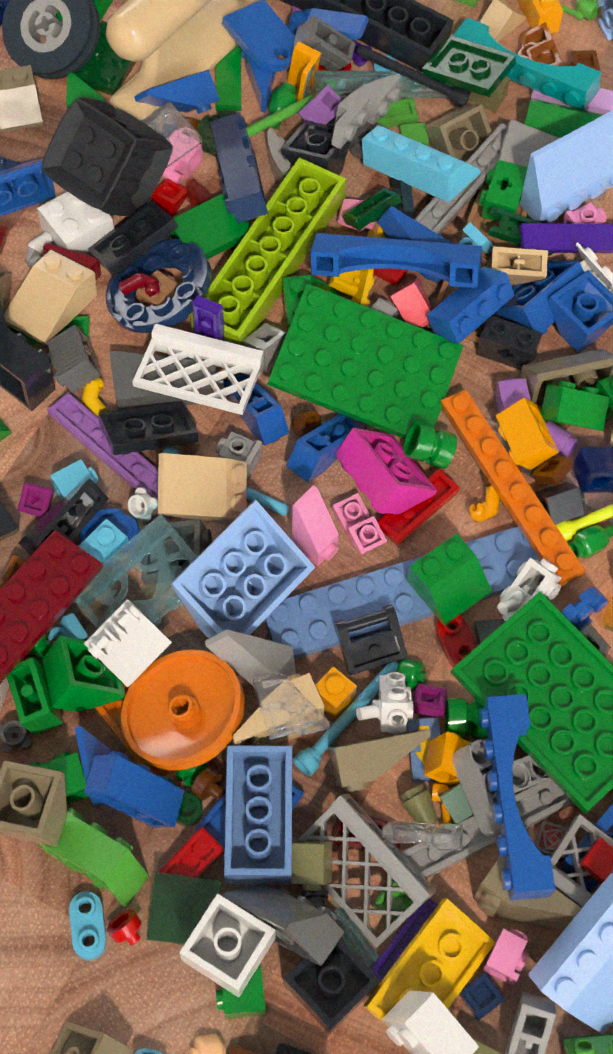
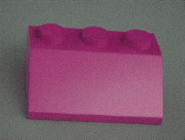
(383, 471)

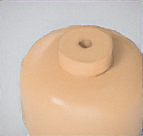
(208, 1045)

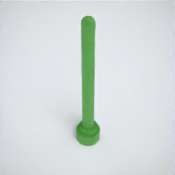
(278, 116)

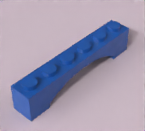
(344, 253)
(526, 869)

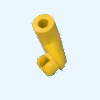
(91, 394)

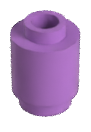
(563, 439)

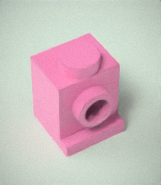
(585, 215)
(507, 956)

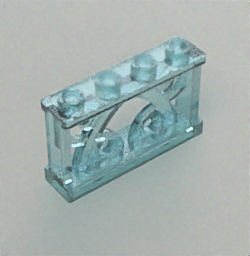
(130, 556)

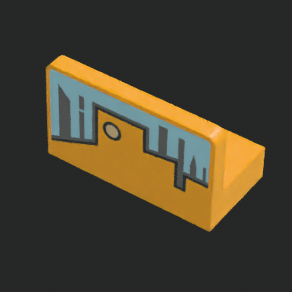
(302, 68)

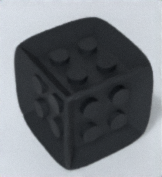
(106, 157)

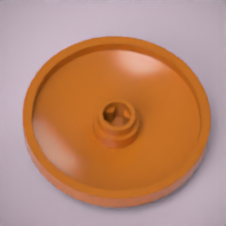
(182, 710)

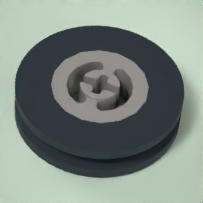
(67, 42)

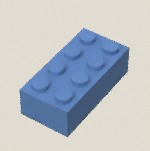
(258, 815)

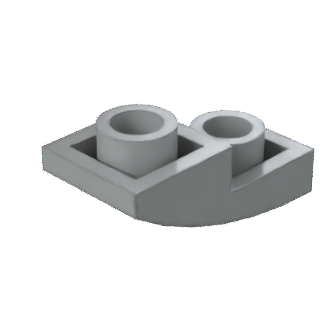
(278, 163)

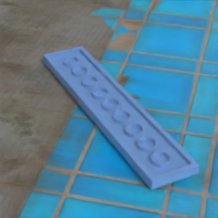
(308, 618)

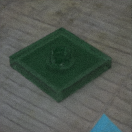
(179, 906)

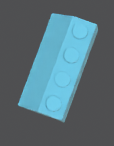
(416, 164)

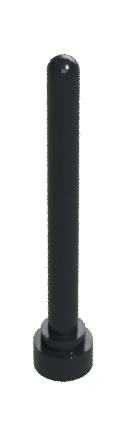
(458, 95)

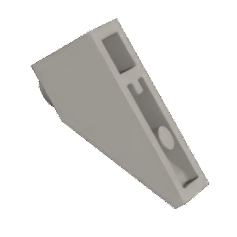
(252, 654)
(531, 1025)

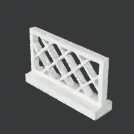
(205, 352)

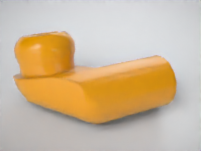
(487, 509)

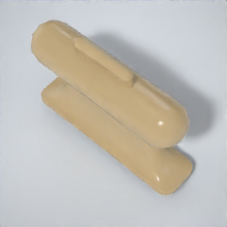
(171, 40)

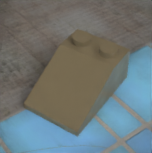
(368, 759)
(548, 912)

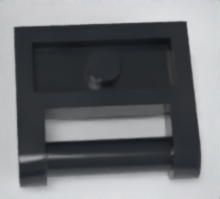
(372, 649)

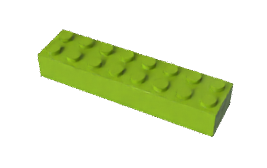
(274, 248)

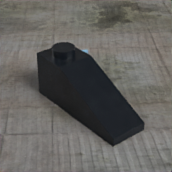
(67, 516)

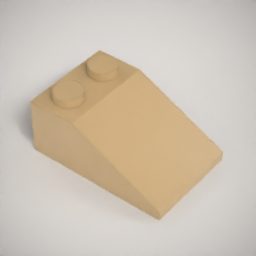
(50, 297)
(201, 487)
(254, 730)

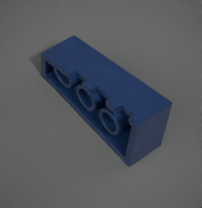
(238, 169)

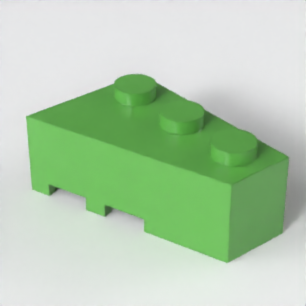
(99, 857)

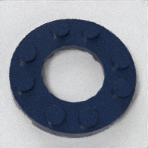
(164, 254)

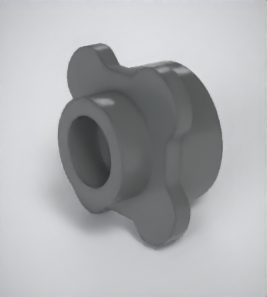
(9, 743)

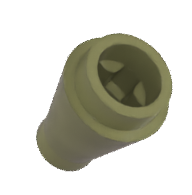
(419, 805)

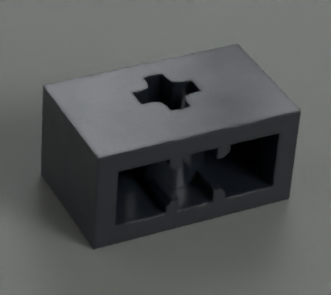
(508, 343)

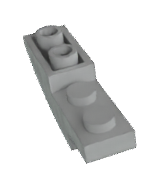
(364, 106)

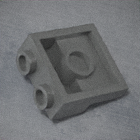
(193, 533)

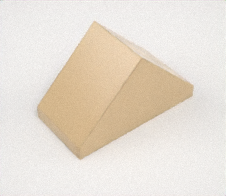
(502, 19)
(520, 264)

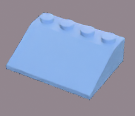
(569, 171)
(242, 575)
(580, 963)

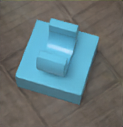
(476, 238)
(70, 628)

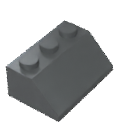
(296, 921)

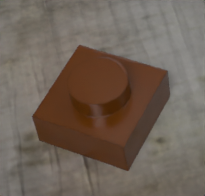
(587, 58)
(553, 470)

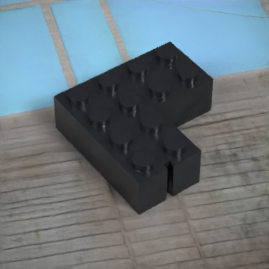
(23, 369)

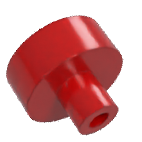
(125, 927)

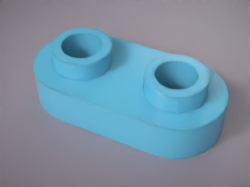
(88, 925)

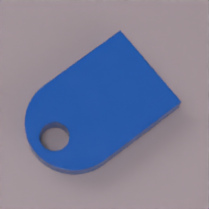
(261, 35)

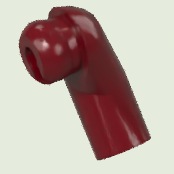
(142, 281)

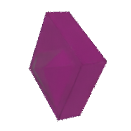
(35, 500)
(430, 700)

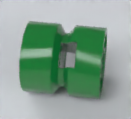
(429, 445)
(463, 718)

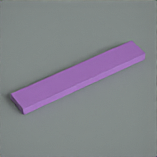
(86, 429)

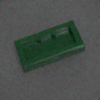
(371, 209)

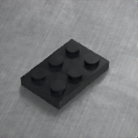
(133, 238)
(148, 427)

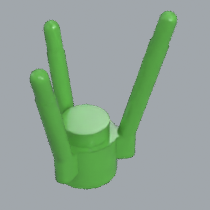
(586, 9)

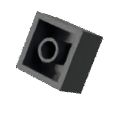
(331, 989)

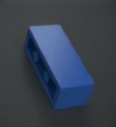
(471, 307)
(134, 790)

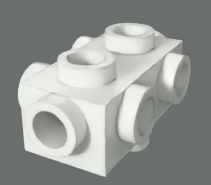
(527, 586)
(393, 704)

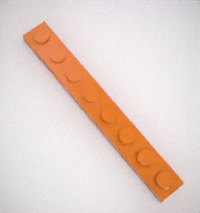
(511, 486)

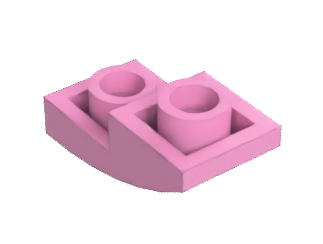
(358, 524)

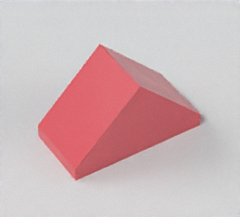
(413, 303)

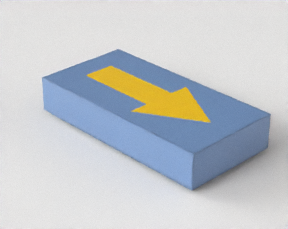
(419, 754)

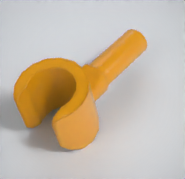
(436, 790)

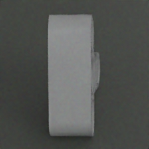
(473, 775)

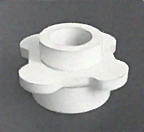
(136, 506)

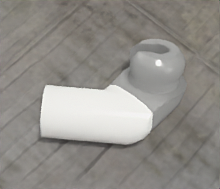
(34, 248)

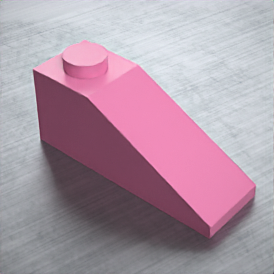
(313, 528)

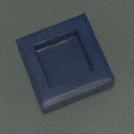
(481, 996)

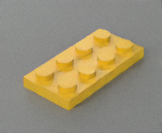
(435, 961)

